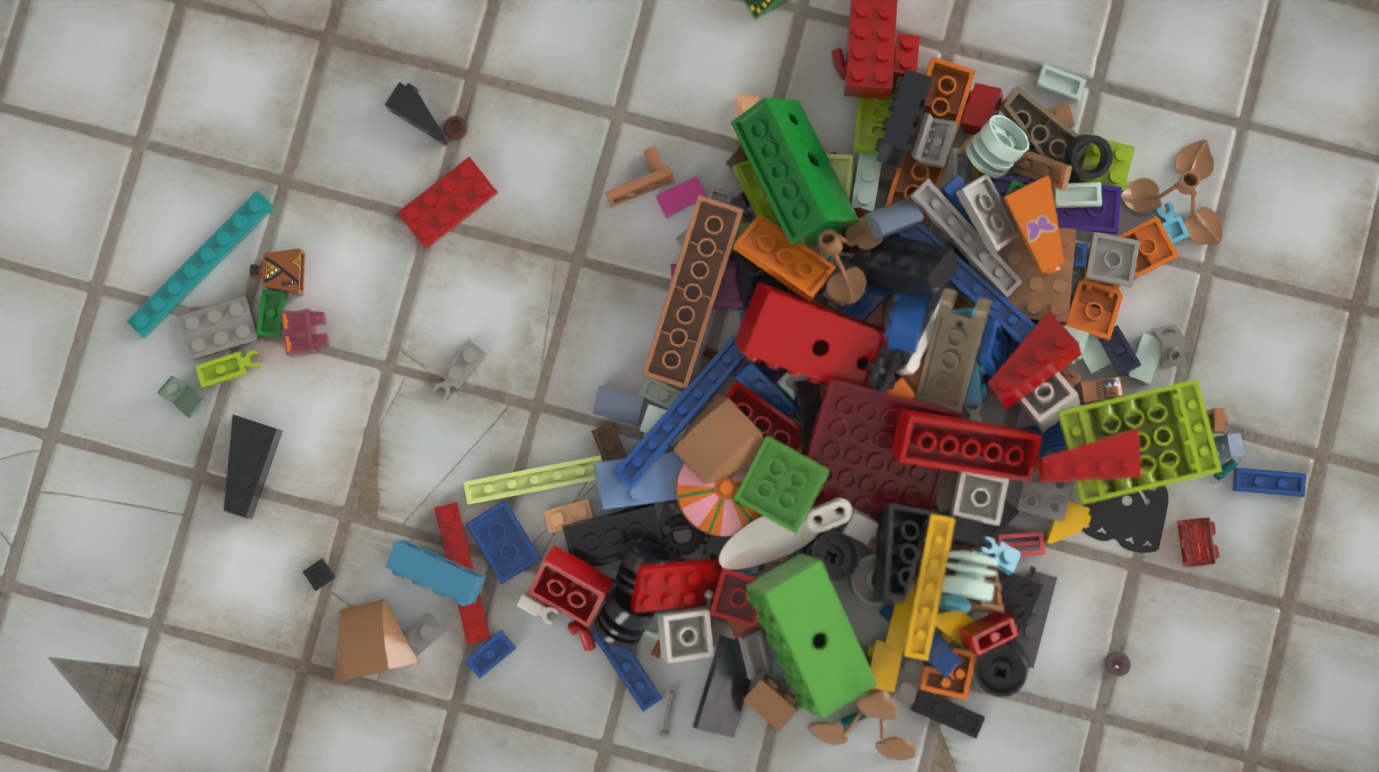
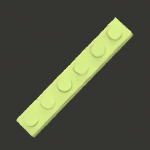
(531, 480)

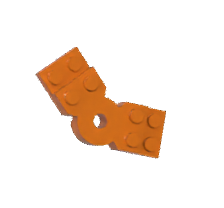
(1096, 303)

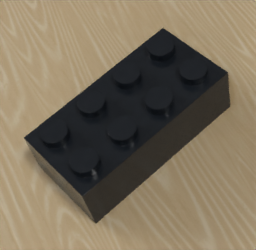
(907, 266)

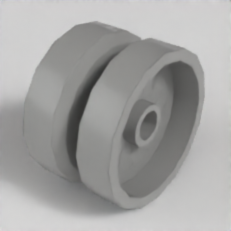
(860, 581)

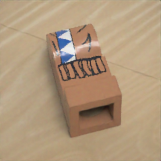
(1099, 390)

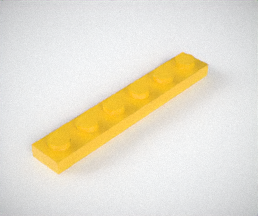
(929, 587)

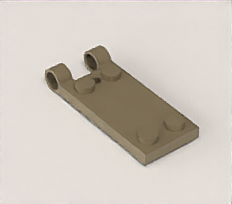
(951, 353)

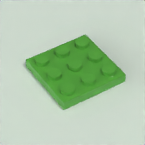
(782, 484)

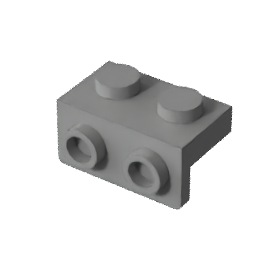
(933, 141)

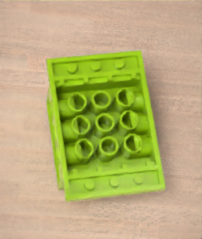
(1172, 437)

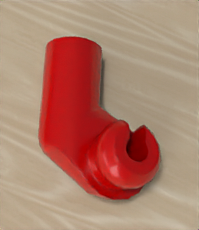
(839, 62)
(584, 633)

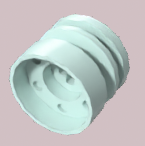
(997, 146)
(970, 575)

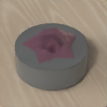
(1118, 664)

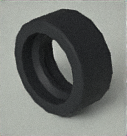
(1105, 157)

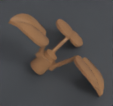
(1195, 164)
(849, 284)
(875, 705)

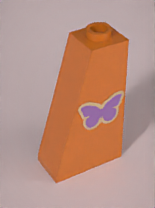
(1037, 223)

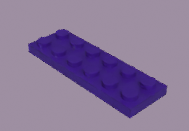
(1089, 219)

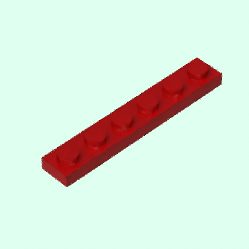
(457, 550)

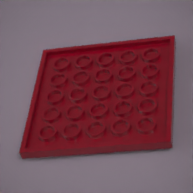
(855, 443)

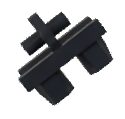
(883, 369)

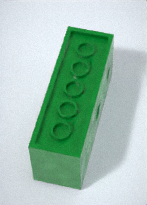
(793, 170)

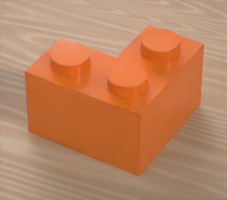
(956, 683)

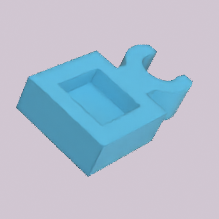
(1173, 225)
(1005, 554)

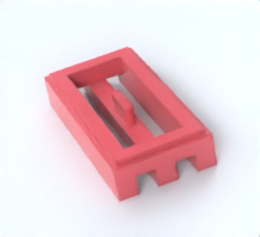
(1041, 542)

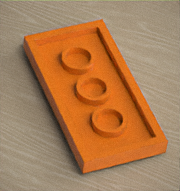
(790, 264)

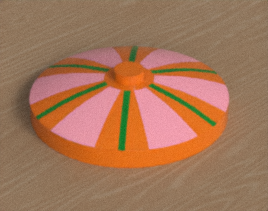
(713, 505)

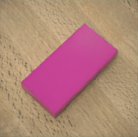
(680, 196)

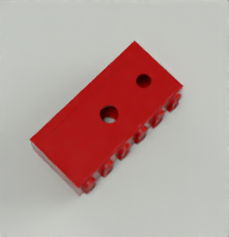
(807, 337)

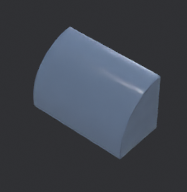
(894, 218)
(618, 405)

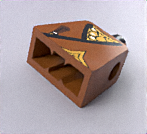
(282, 271)

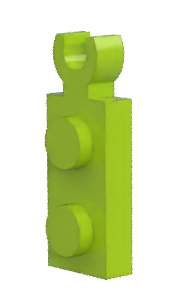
(225, 368)

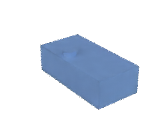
(654, 487)

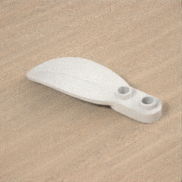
(768, 541)

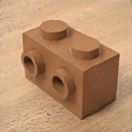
(772, 702)

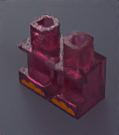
(301, 332)

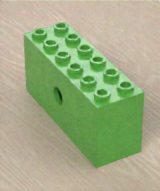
(811, 635)

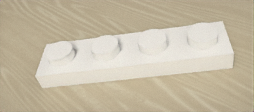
(912, 360)

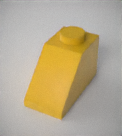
(1075, 519)

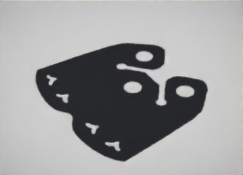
(1135, 521)

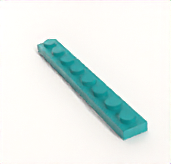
(200, 264)

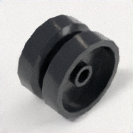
(1001, 681)

